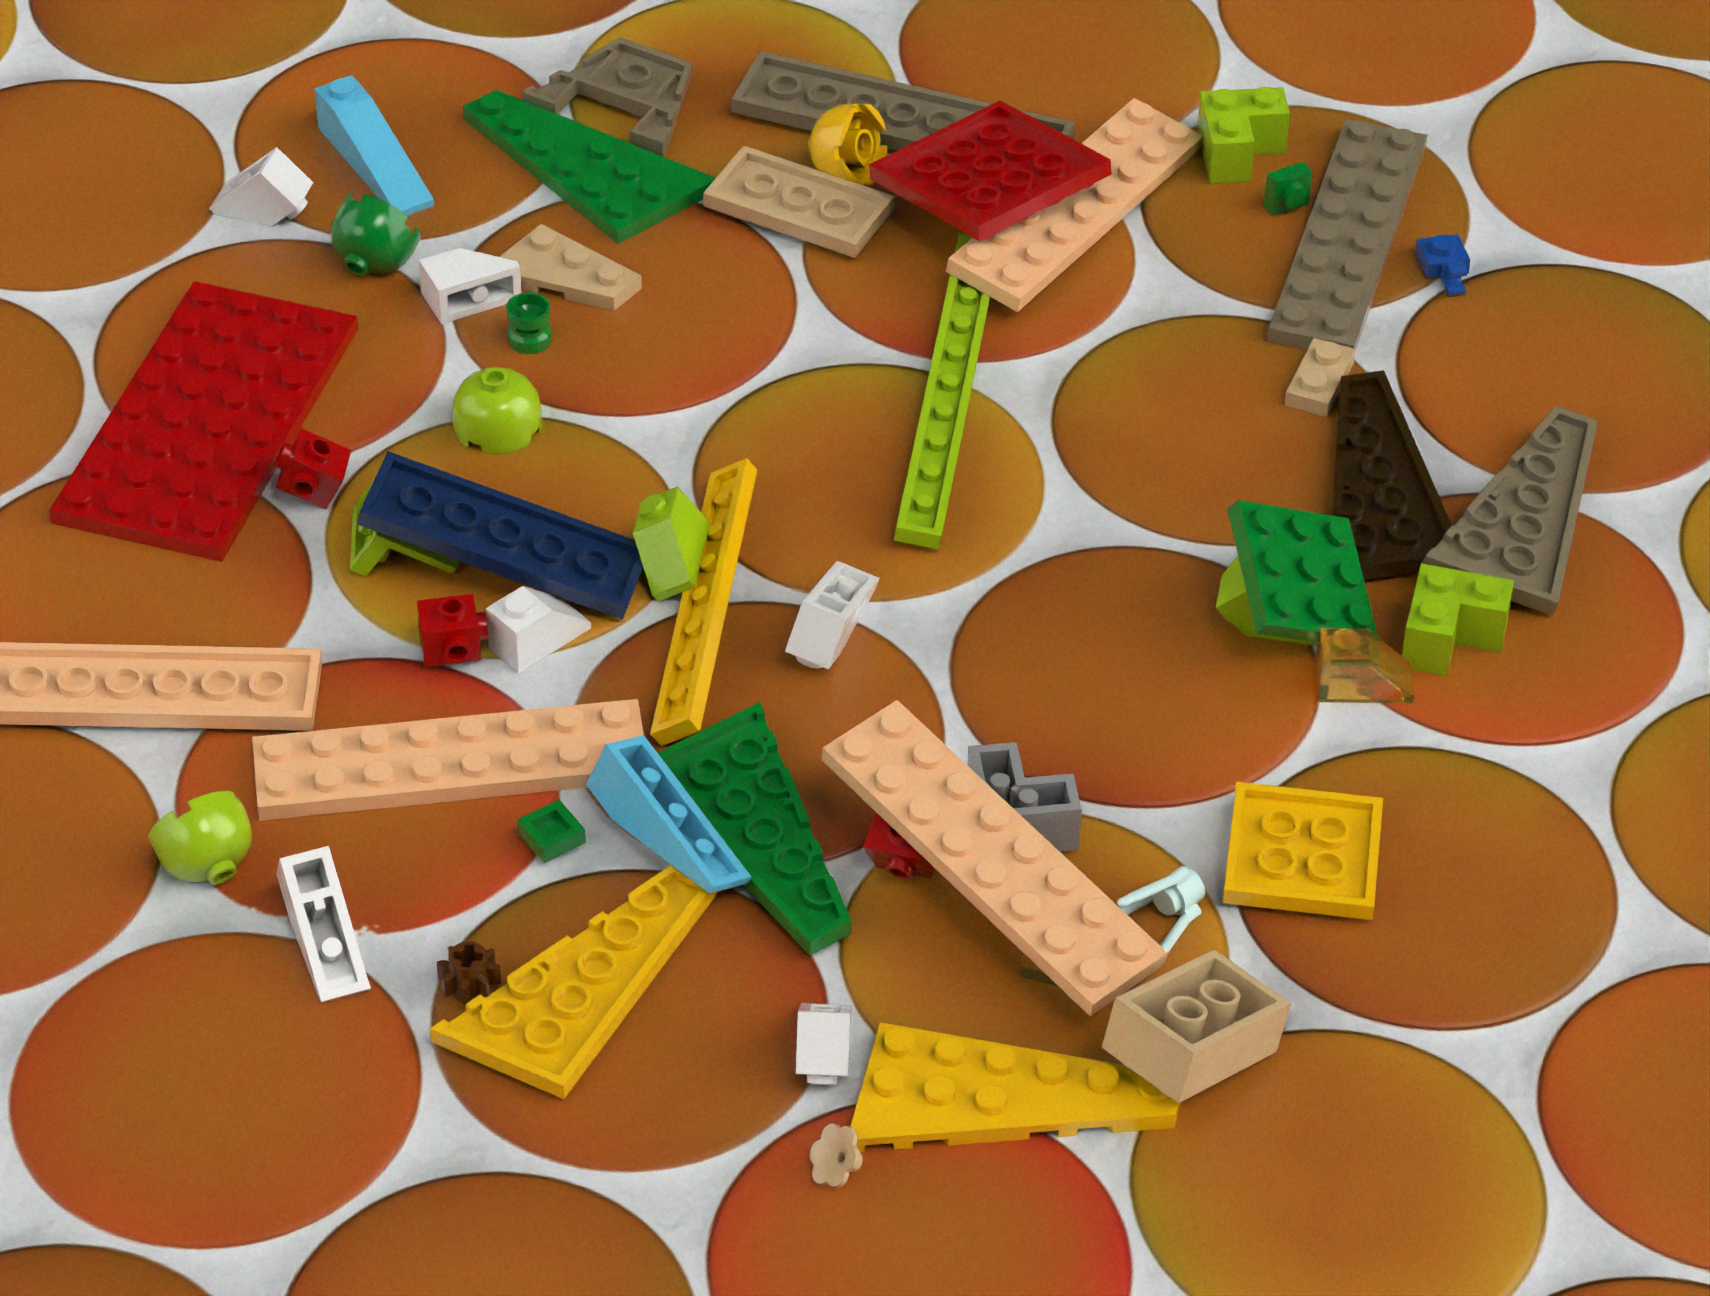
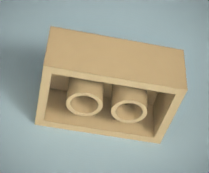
(1195, 1025)

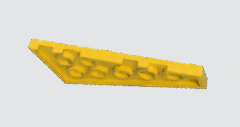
(579, 990)
(987, 1091)

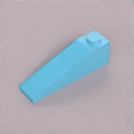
(368, 145)
(659, 812)

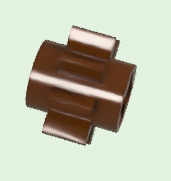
(468, 971)

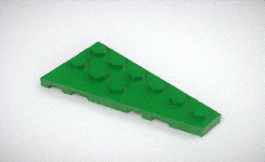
(597, 174)
(757, 811)

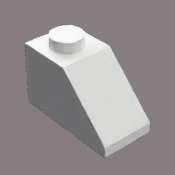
(264, 191)
(467, 282)
(531, 626)
(823, 1042)

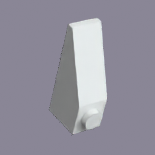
(830, 615)
(322, 924)

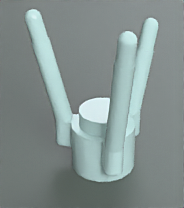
(1172, 896)

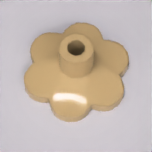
(835, 1155)

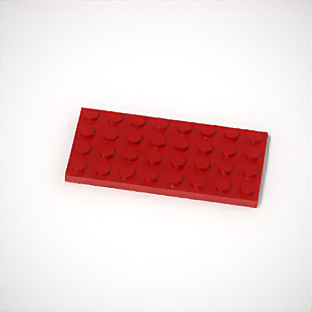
(204, 421)

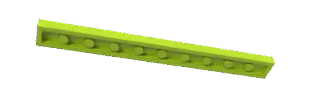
(942, 414)

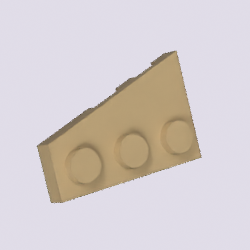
(568, 267)

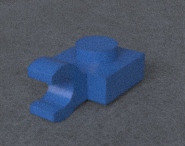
(1444, 258)

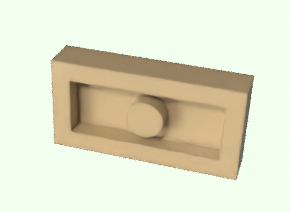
(1319, 377)

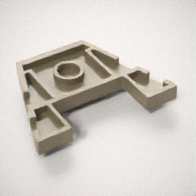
(629, 78)

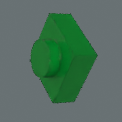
(1287, 188)
(551, 831)

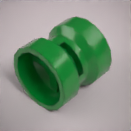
(528, 320)

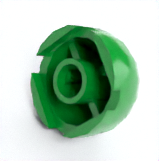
(372, 236)

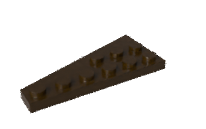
(1383, 480)

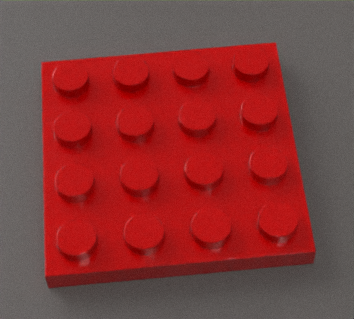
(990, 170)

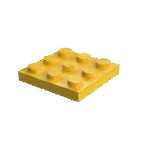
(1303, 850)

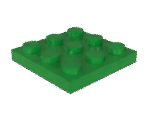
(1299, 571)

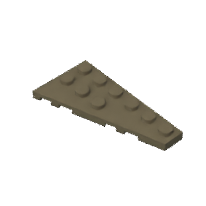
(1526, 513)

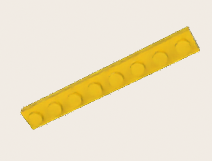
(704, 607)

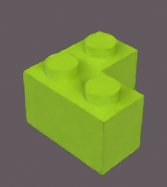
(1238, 127)
(1452, 610)

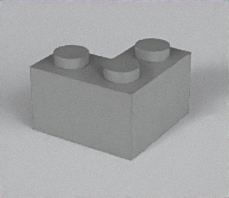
(1043, 801)

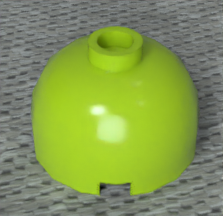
(496, 410)
(204, 841)

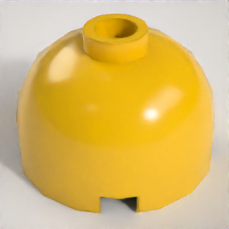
(848, 141)

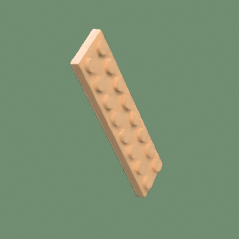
(1031, 253)
(159, 686)
(436, 759)
(994, 857)

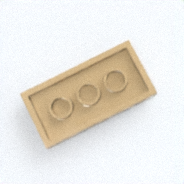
(799, 201)

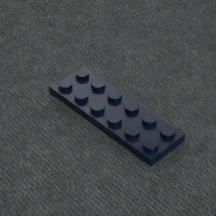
(502, 534)

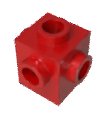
(312, 468)
(450, 630)
(893, 852)

